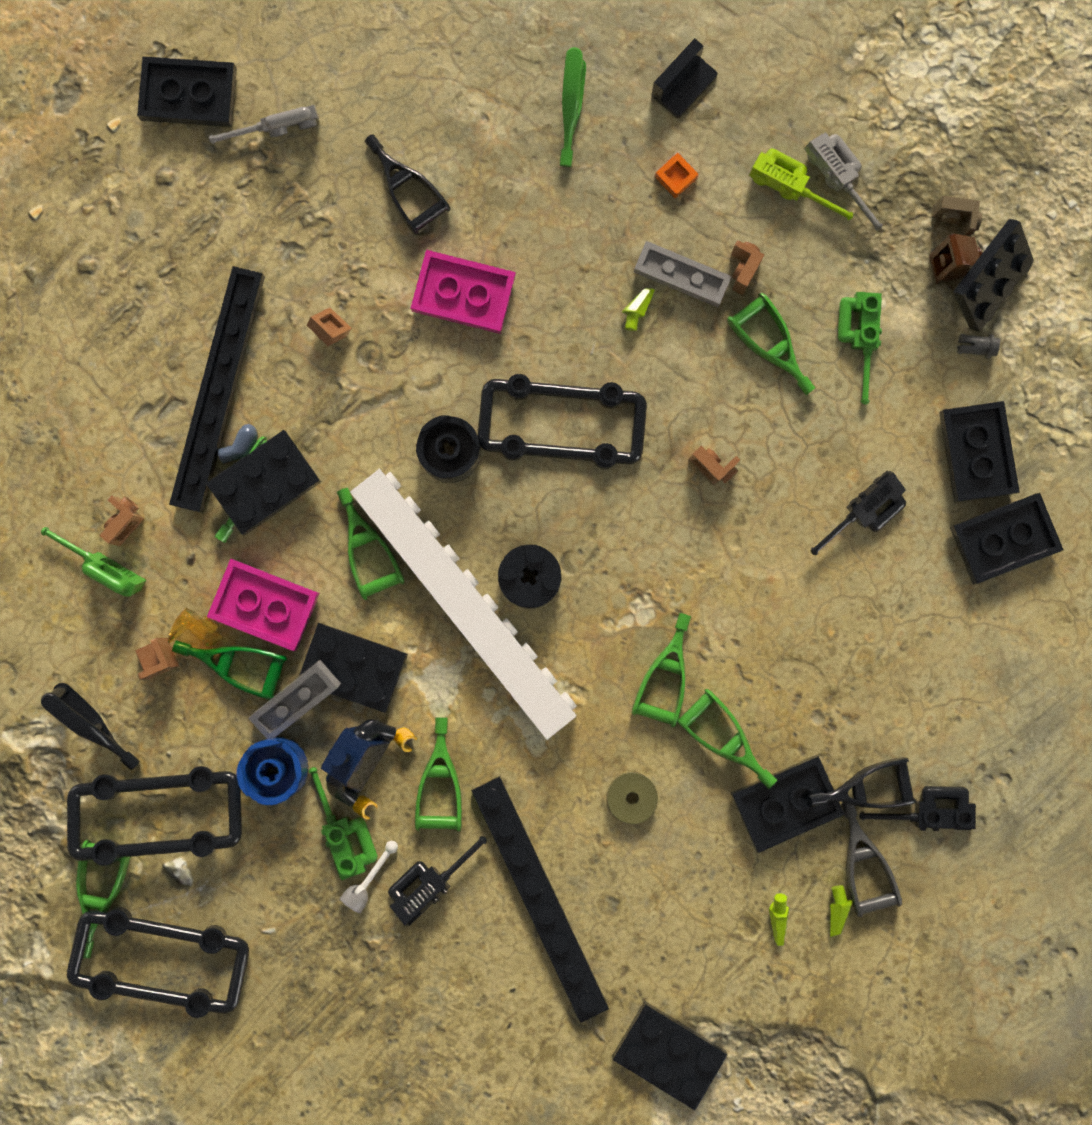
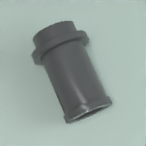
(980, 345)

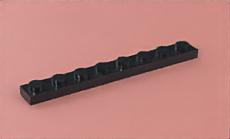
(217, 389)
(540, 899)

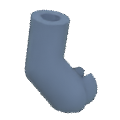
(242, 444)

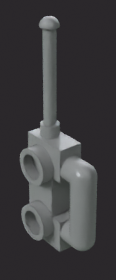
(276, 124)
(838, 175)

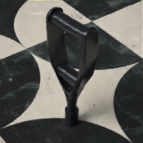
(400, 178)
(83, 720)
(858, 789)

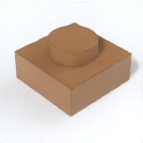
(328, 326)

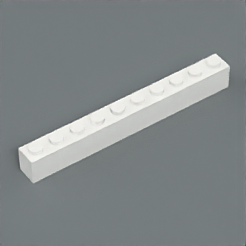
(464, 604)

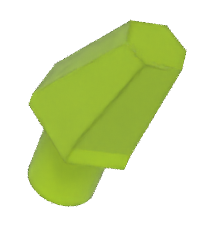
(637, 308)
(839, 910)
(779, 916)

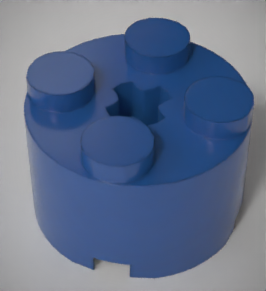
(271, 788)

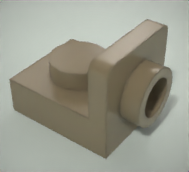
(957, 210)

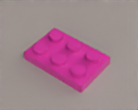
(463, 291)
(263, 605)

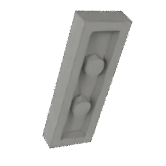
(682, 274)
(294, 700)

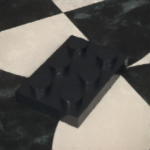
(187, 91)
(994, 275)
(979, 451)
(263, 482)
(1006, 538)
(362, 666)
(783, 810)
(669, 1055)

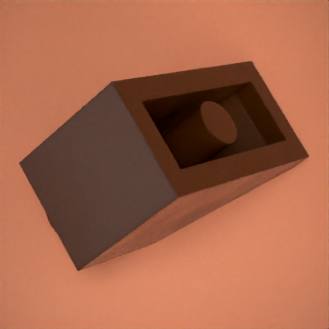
(954, 257)

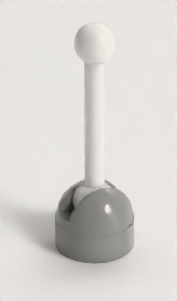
(356, 896)

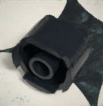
(457, 433)
(534, 559)

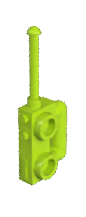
(788, 178)

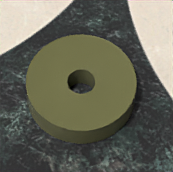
(632, 812)

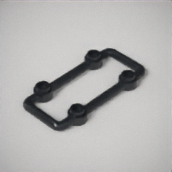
(609, 396)
(107, 787)
(106, 982)

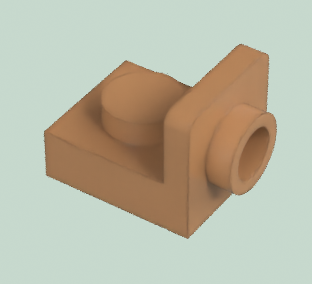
(750, 259)
(708, 464)
(121, 525)

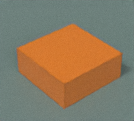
(676, 175)

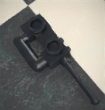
(864, 506)
(928, 816)
(433, 886)

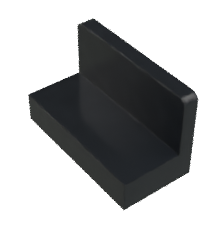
(683, 80)

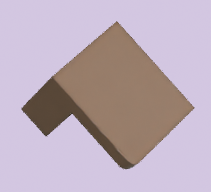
(156, 658)

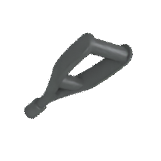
(863, 853)

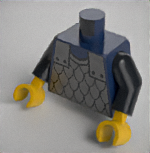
(355, 758)

